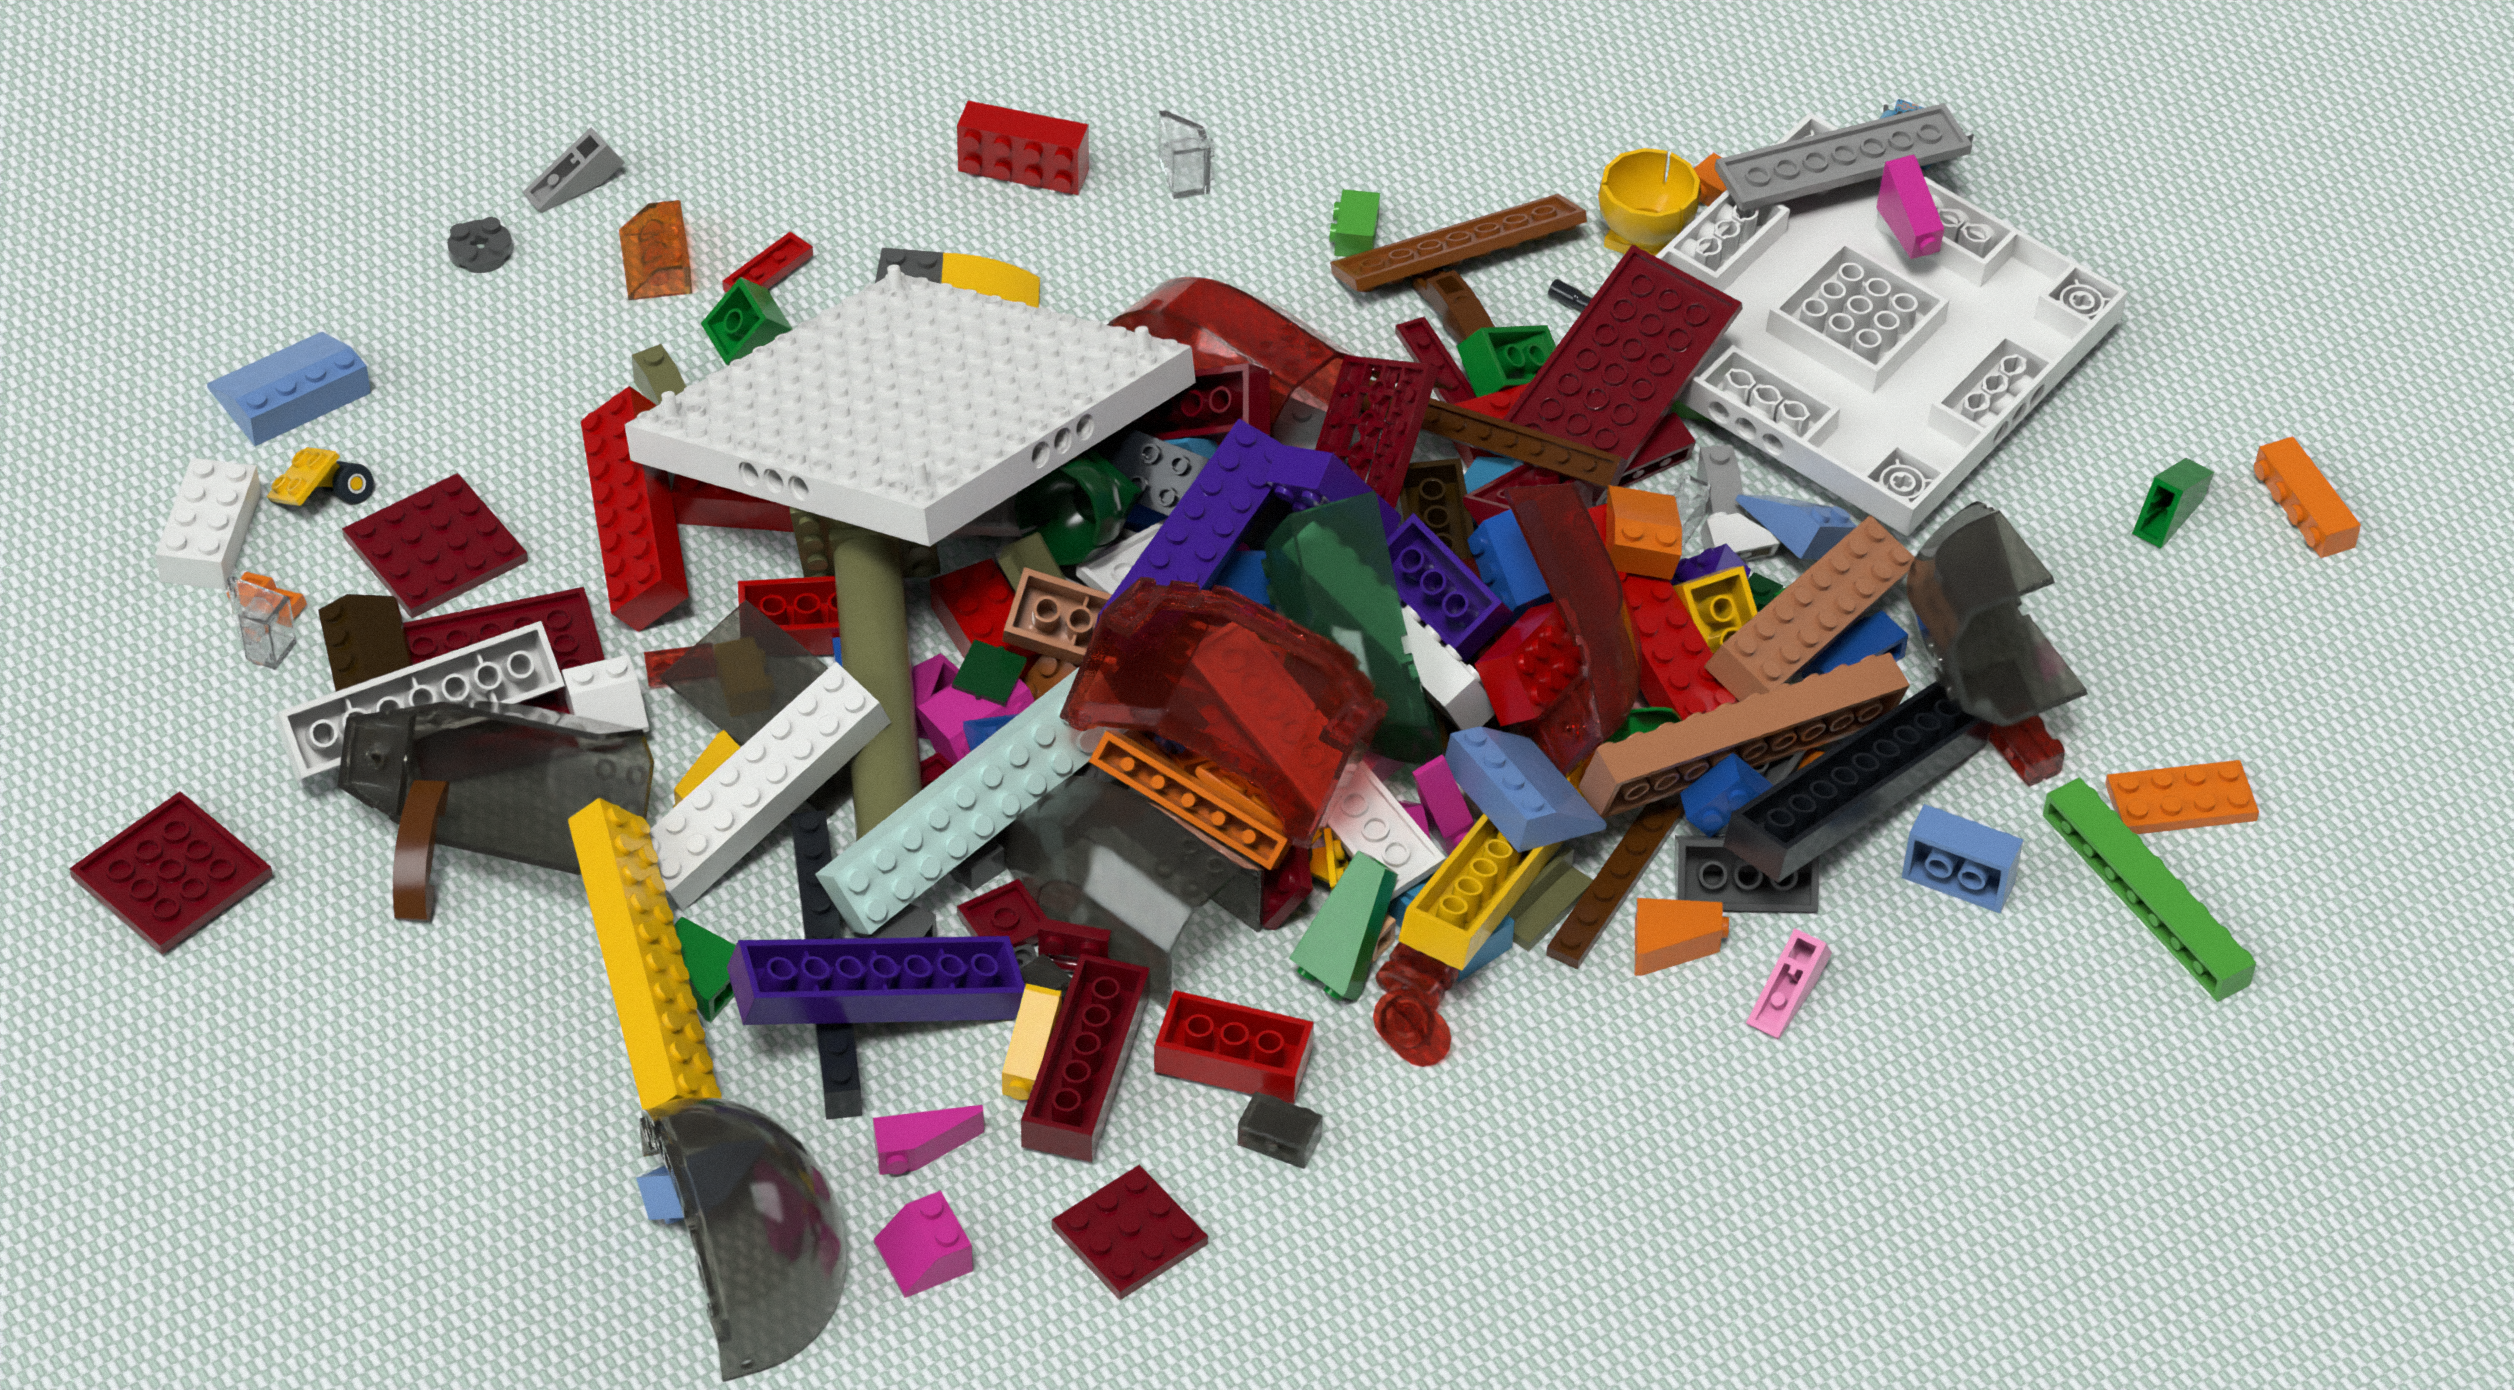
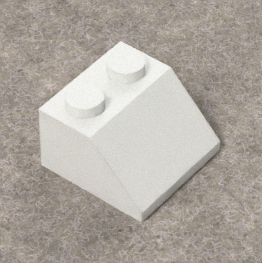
(606, 692)

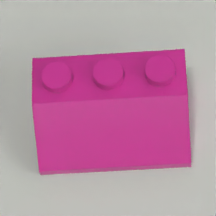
(947, 709)

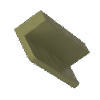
(1028, 553)
(1548, 900)

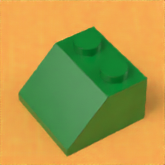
(744, 320)

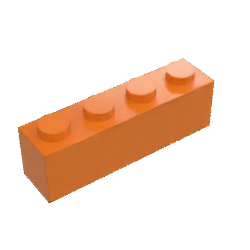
(2306, 497)

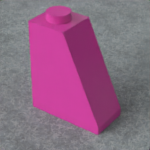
(1909, 207)

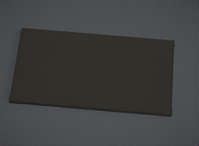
(746, 677)

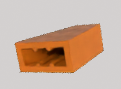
(1676, 932)

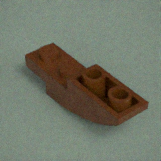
(1454, 301)

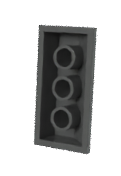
(1716, 874)

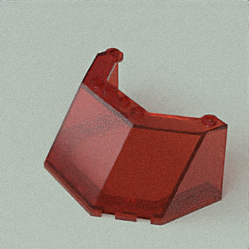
(1232, 689)

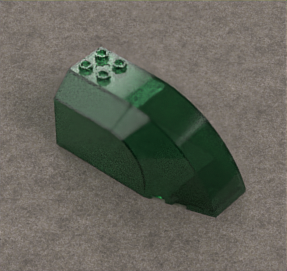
(1339, 581)

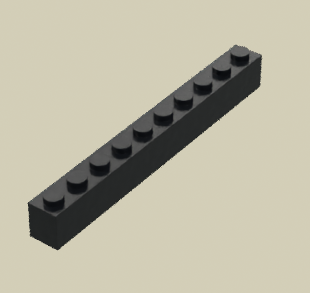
(821, 921)

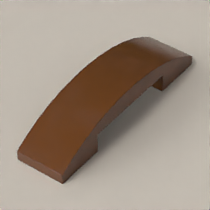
(415, 849)

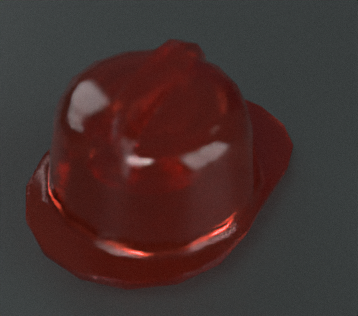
(1412, 1027)

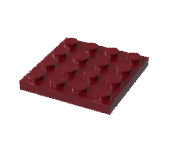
(435, 545)
(171, 872)

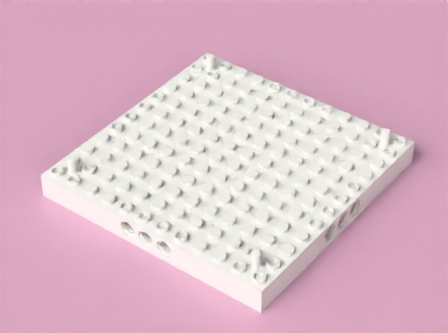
(1877, 363)
(911, 406)

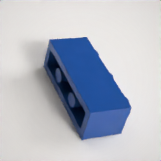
(1869, 636)

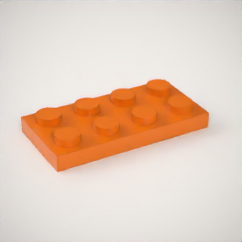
(2182, 797)

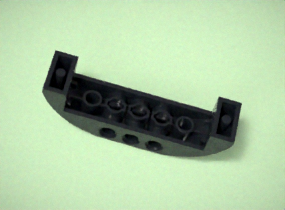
(1166, 474)

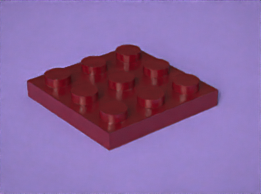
(1129, 1232)

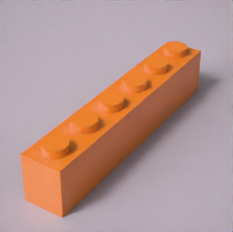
(1191, 799)

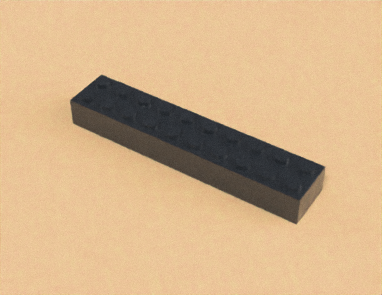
(1854, 782)

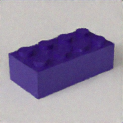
(1318, 478)
(1444, 589)

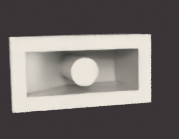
(1741, 535)

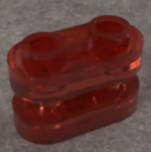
(1417, 972)

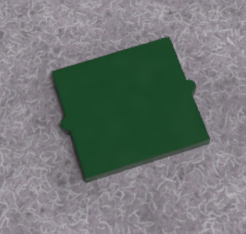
(989, 672)

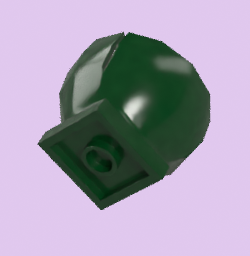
(1083, 507)

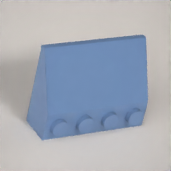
(292, 386)
(1519, 788)

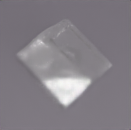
(1185, 155)
(262, 622)

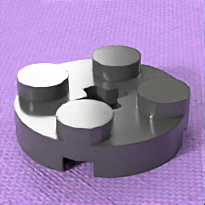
(464, 241)

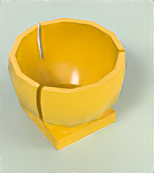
(1642, 205)

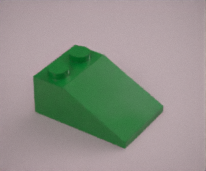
(1505, 356)

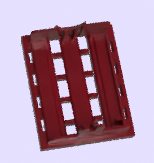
(1405, 417)

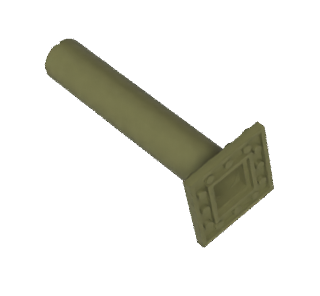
(874, 648)

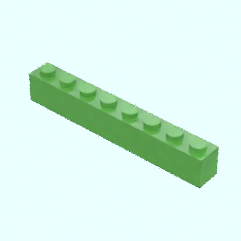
(2149, 889)

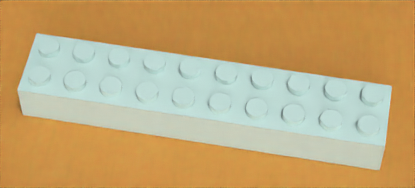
(958, 812)

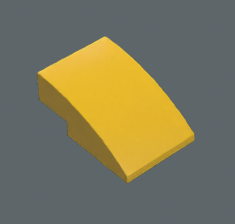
(991, 278)

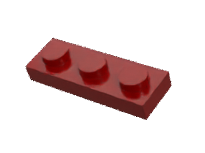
(773, 262)

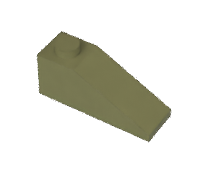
(656, 373)

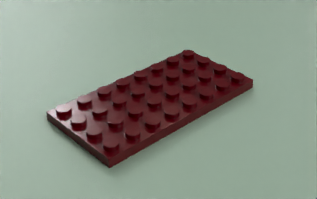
(1626, 358)

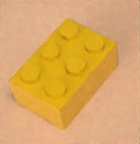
(1718, 603)

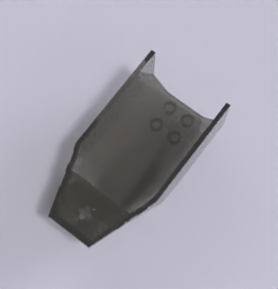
(1970, 625)
(509, 772)
(1128, 868)

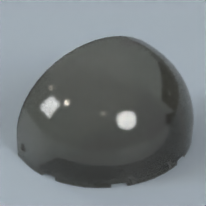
(758, 1223)

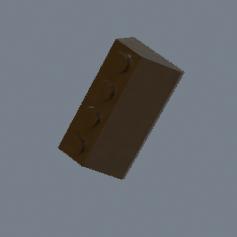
(363, 638)

